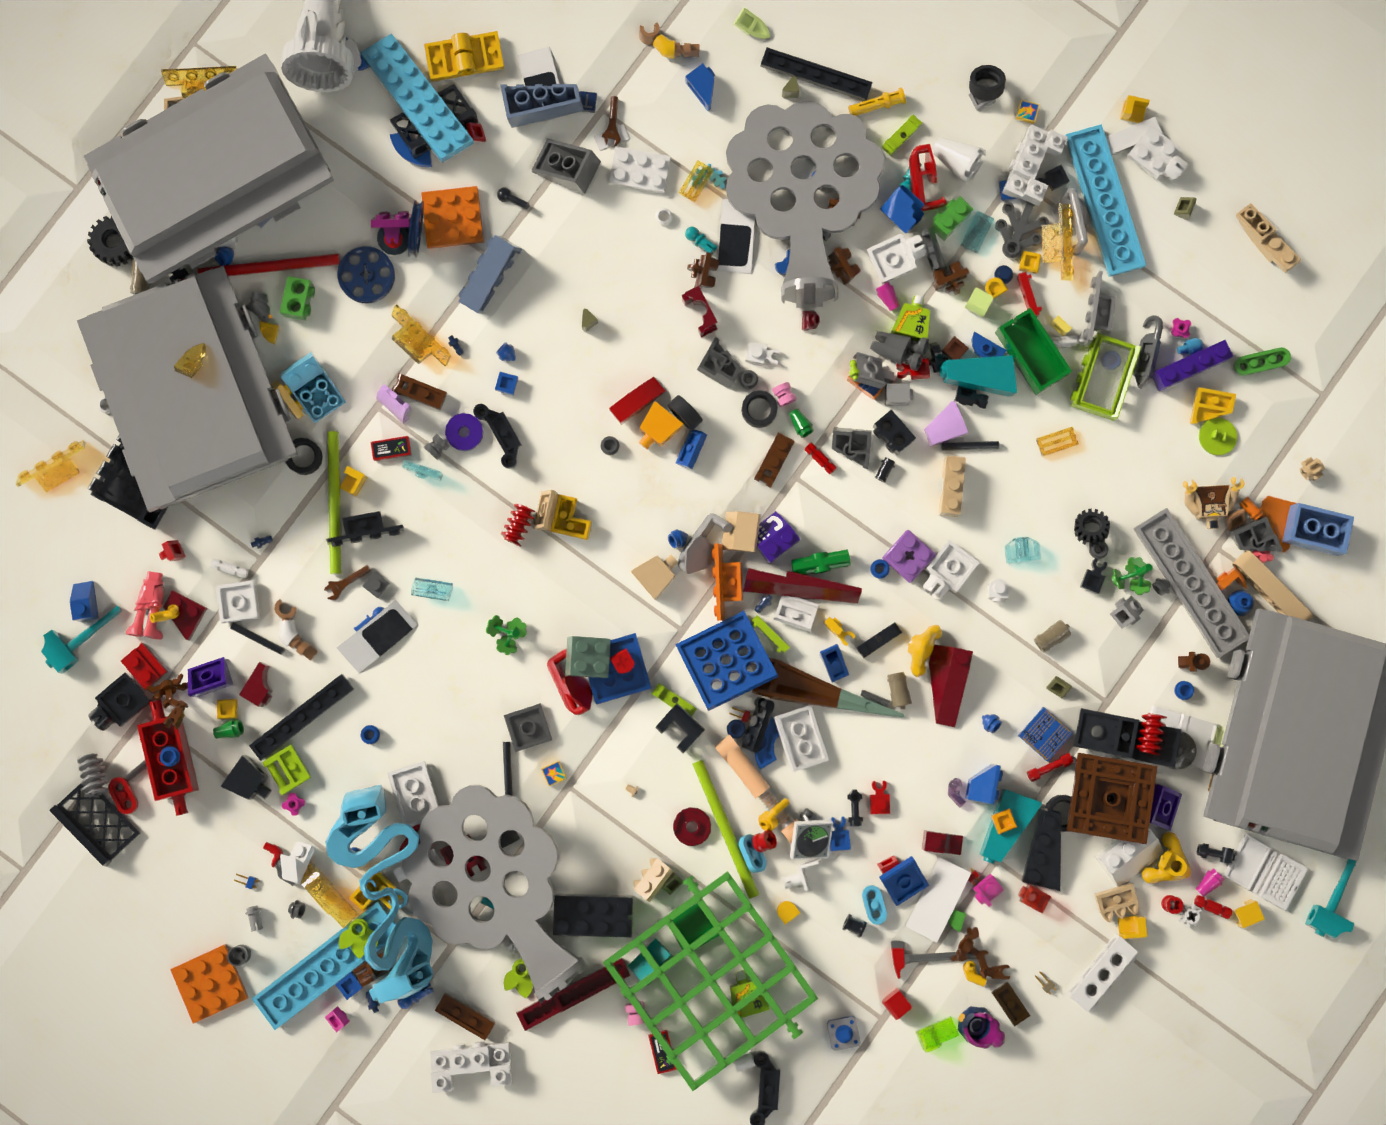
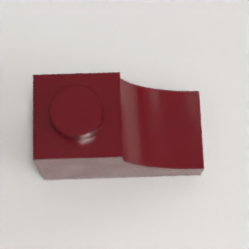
(256, 688)
(942, 842)

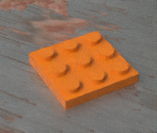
(452, 217)
(209, 984)

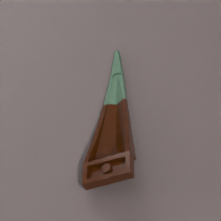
(803, 688)

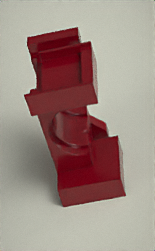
(709, 321)

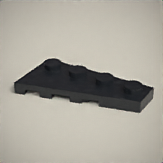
(1044, 856)

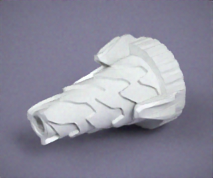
(319, 53)

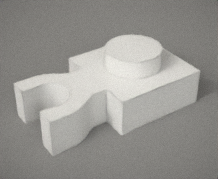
(758, 353)

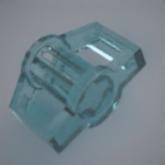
(1019, 558)

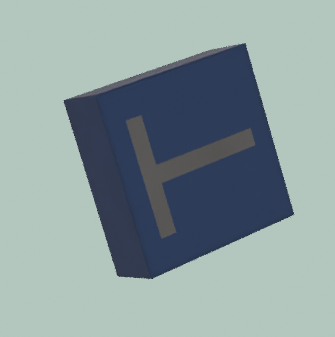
(589, 101)

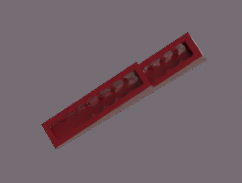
(800, 586)
(570, 995)

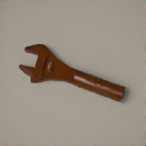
(611, 132)
(338, 586)

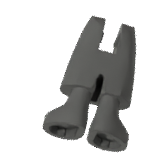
(897, 346)

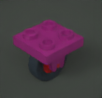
(393, 231)

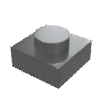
(376, 584)

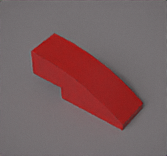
(636, 400)

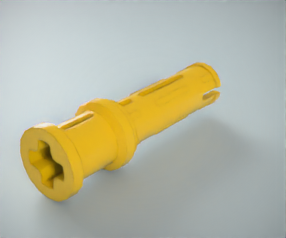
(886, 100)

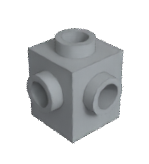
(1127, 611)

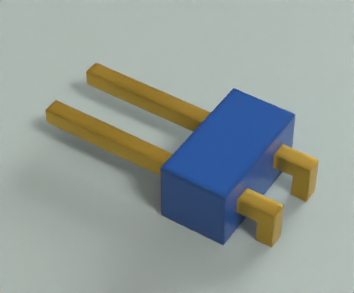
(250, 883)

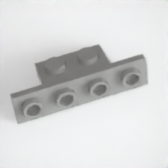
(1100, 313)

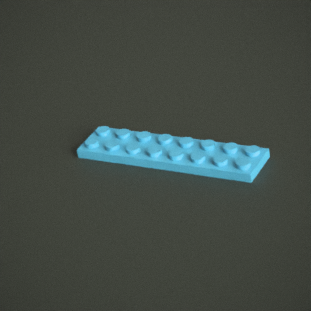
(417, 98)
(1105, 200)
(315, 973)

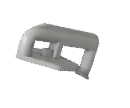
(1079, 219)
(698, 551)

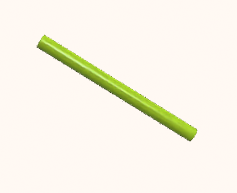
(334, 499)
(725, 828)

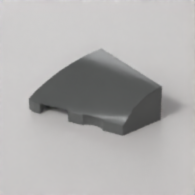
(934, 254)
(719, 365)
(853, 444)
(1256, 536)

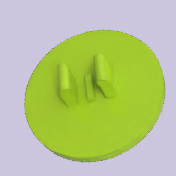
(1217, 436)

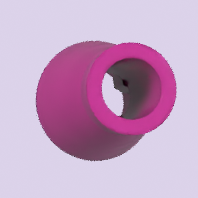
(887, 295)
(1210, 882)

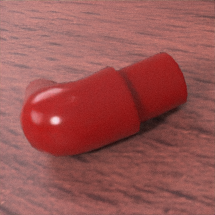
(275, 850)

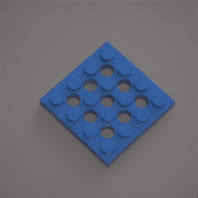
(722, 632)

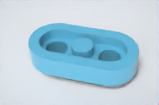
(755, 861)
(874, 904)

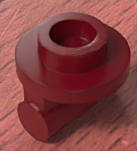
(810, 320)

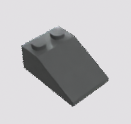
(567, 165)

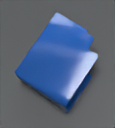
(903, 209)

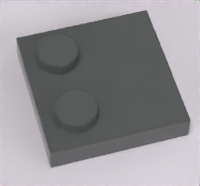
(527, 727)

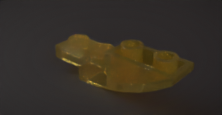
(327, 896)

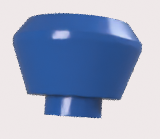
(1237, 604)

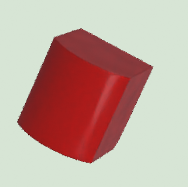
(623, 662)
(896, 1004)

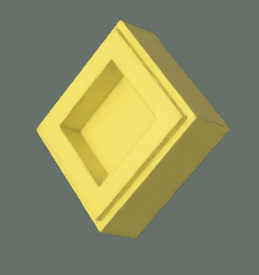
(1060, 326)

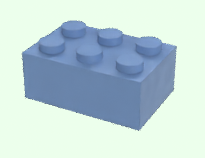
(1318, 529)

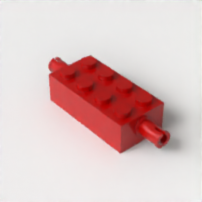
(167, 781)

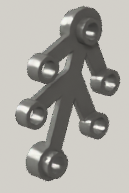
(1019, 229)

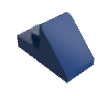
(834, 663)

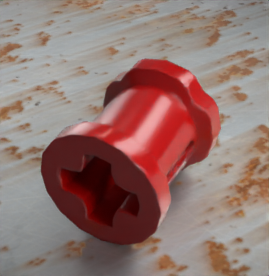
(1178, 903)

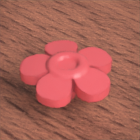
(1263, 556)

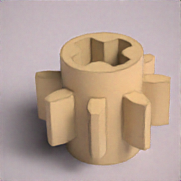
(1312, 469)

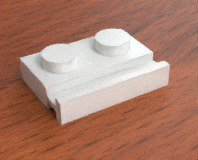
(796, 612)

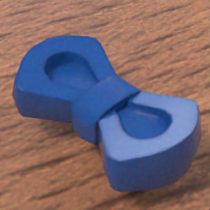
(781, 267)

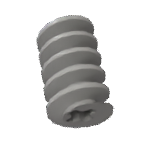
(91, 775)

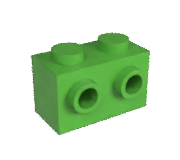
(951, 218)

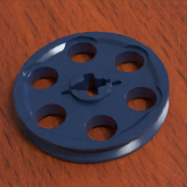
(415, 228)
(359, 269)

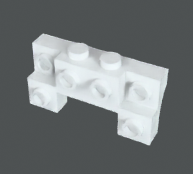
(1025, 167)
(470, 1059)

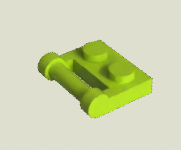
(291, 765)

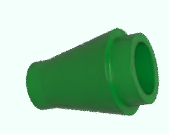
(801, 424)
(230, 729)

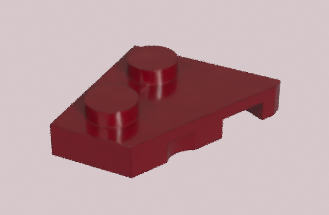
(189, 616)

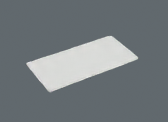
(600, 140)

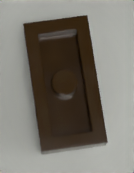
(1010, 1004)

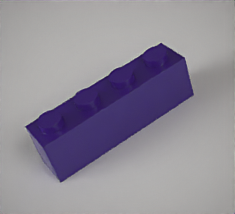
(1192, 365)

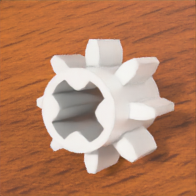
(1195, 916)

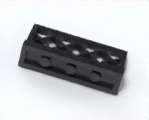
(419, 145)
(83, 836)

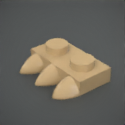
(652, 879)
(1117, 900)

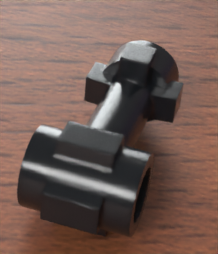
(854, 796)
(1226, 854)

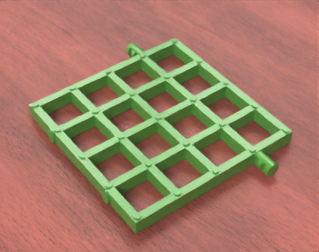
(710, 980)

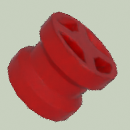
(764, 841)

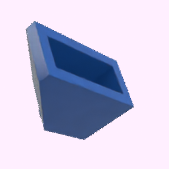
(702, 84)
(83, 602)

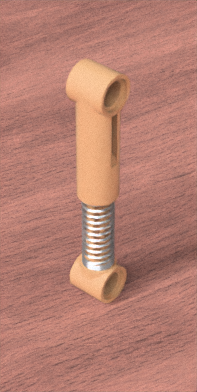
(754, 781)

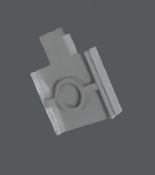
(871, 371)

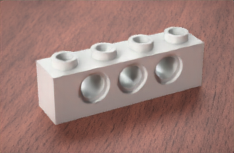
(1103, 961)

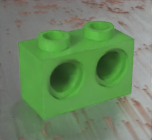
(292, 298)

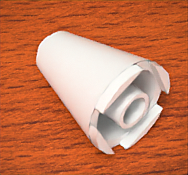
(959, 157)

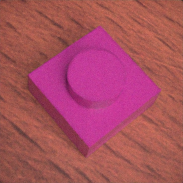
(337, 1019)

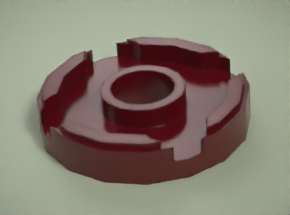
(692, 838)

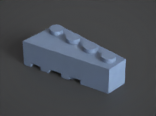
(539, 102)
(488, 273)

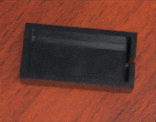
(593, 915)

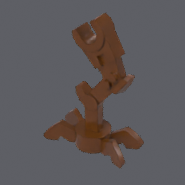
(168, 688)
(966, 946)

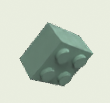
(587, 657)

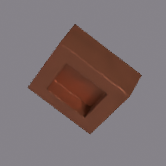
(955, 349)

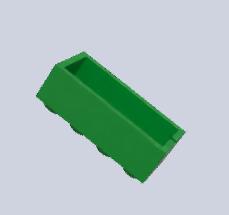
(1033, 351)

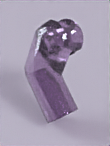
(954, 792)

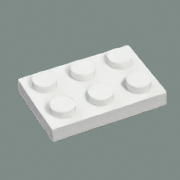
(639, 170)
(801, 738)
(413, 792)

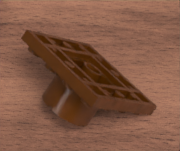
(1131, 801)

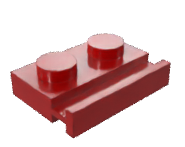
(144, 666)

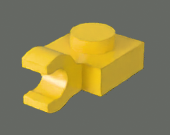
(834, 626)

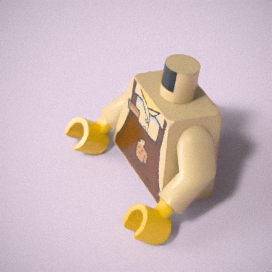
(1211, 501)

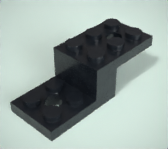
(1120, 738)

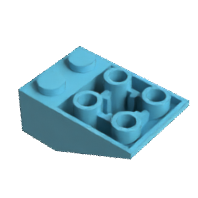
(312, 387)

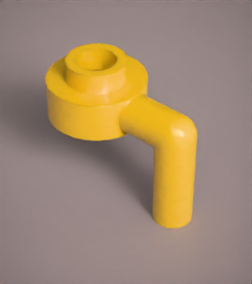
(768, 819)

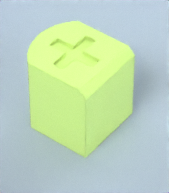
(979, 302)

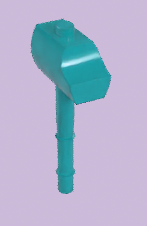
(61, 654)
(1325, 920)

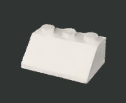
(1126, 859)

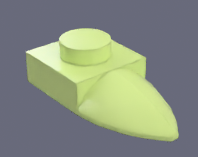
(751, 24)

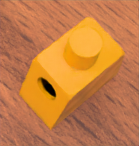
(658, 426)

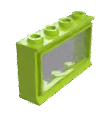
(1105, 376)

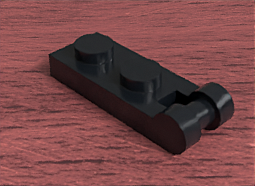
(758, 724)

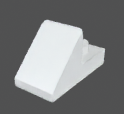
(296, 864)

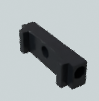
(872, 645)

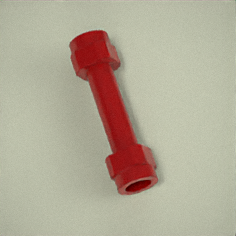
(1065, 760)

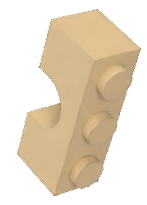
(953, 483)

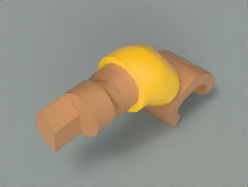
(667, 47)

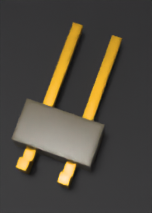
(1048, 986)

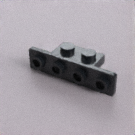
(364, 526)

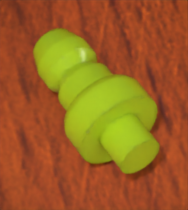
(854, 371)

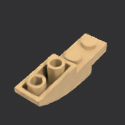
(1266, 240)

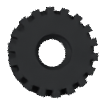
(99, 247)

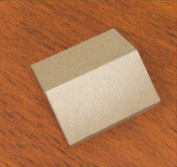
(546, 510)
(744, 532)

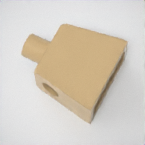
(655, 574)

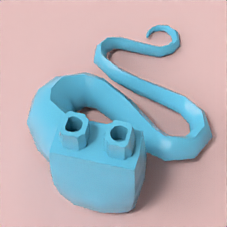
(357, 814)
(413, 968)

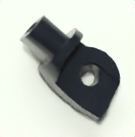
(937, 358)

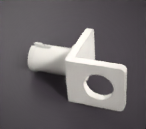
(800, 877)

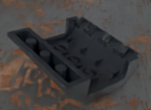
(121, 489)

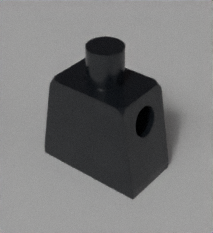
(247, 779)

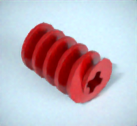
(517, 524)
(1150, 733)

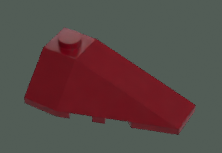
(948, 675)

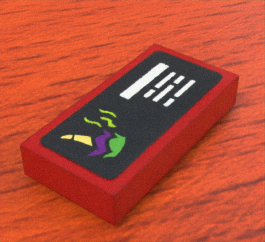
(391, 448)
(661, 1062)

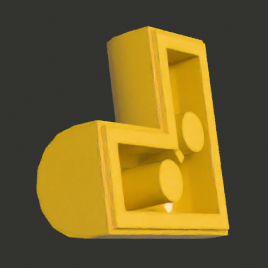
(566, 523)
(381, 883)

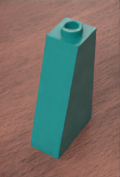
(983, 374)
(1023, 810)

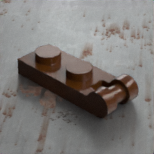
(420, 392)
(774, 459)

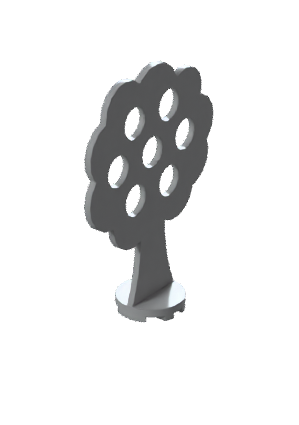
(808, 271)
(546, 960)

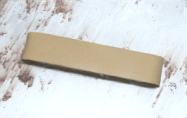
(1270, 587)

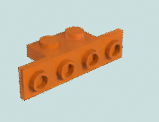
(728, 581)

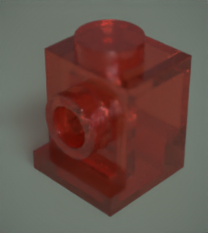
(1040, 901)

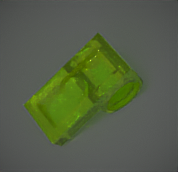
(936, 1033)

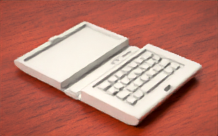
(1201, 731)
(1266, 872)

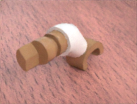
(289, 634)

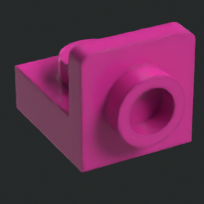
(987, 890)

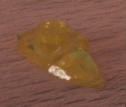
(191, 361)

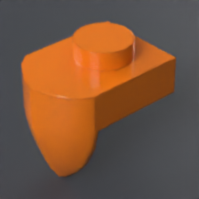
(1225, 579)

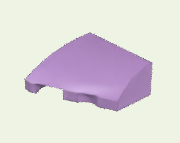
(393, 403)
(946, 426)

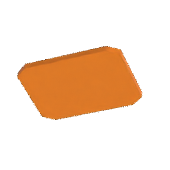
(1277, 512)

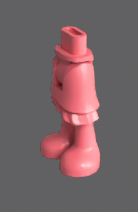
(149, 599)

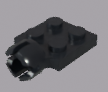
(118, 703)

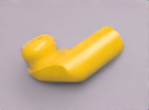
(171, 613)
(971, 974)

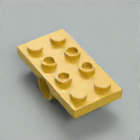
(464, 55)

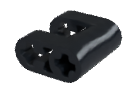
(684, 722)

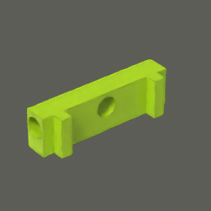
(895, 141)
(758, 622)
(666, 696)

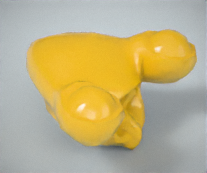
(922, 647)
(1172, 864)

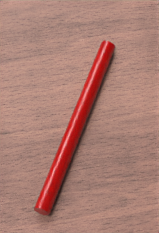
(278, 265)

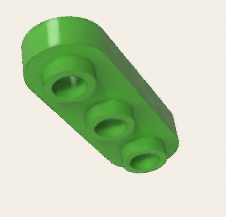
(1269, 360)

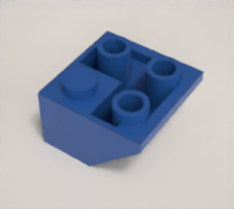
(984, 784)

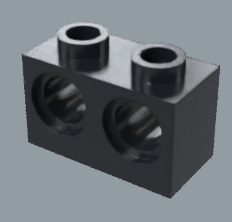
(898, 428)

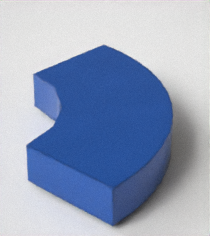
(400, 147)
(766, 752)

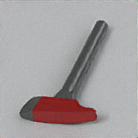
(900, 958)

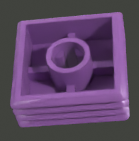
(921, 556)

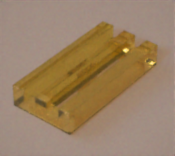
(702, 185)
(1072, 436)

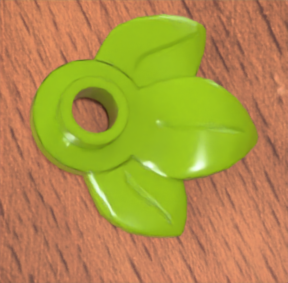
(356, 939)
(518, 979)

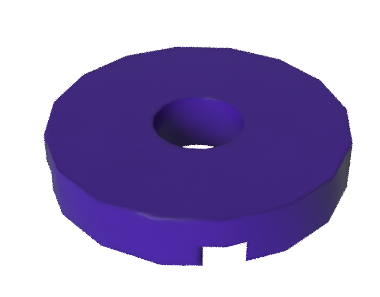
(460, 421)

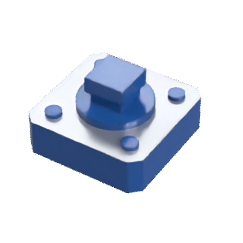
(843, 1033)

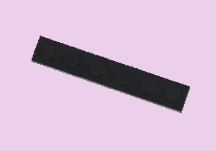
(816, 74)
(301, 717)

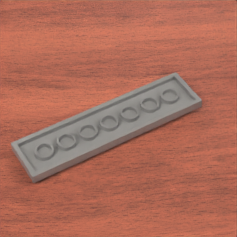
(1192, 583)

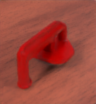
(916, 176)
(570, 688)

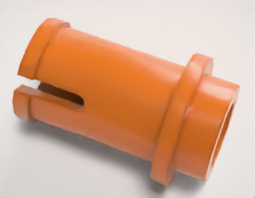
(1251, 508)

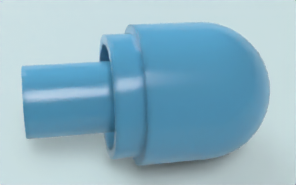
(1191, 346)

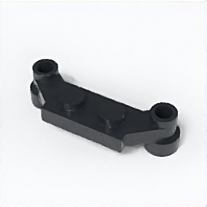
(503, 432)
(768, 1089)

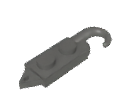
(1149, 352)

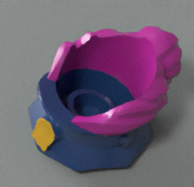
(980, 1028)

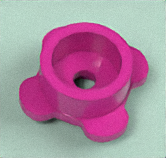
(1176, 331)
(299, 803)

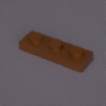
(465, 1016)

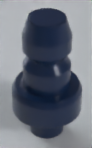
(454, 342)
(259, 542)
(765, 601)
(373, 1005)

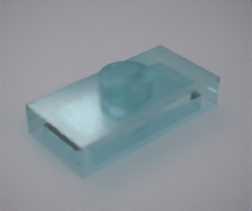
(977, 231)
(422, 471)
(431, 589)

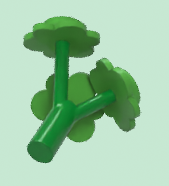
(1135, 568)
(515, 629)

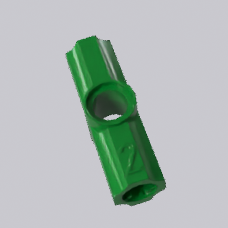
(821, 562)

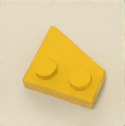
(1211, 404)
(294, 406)

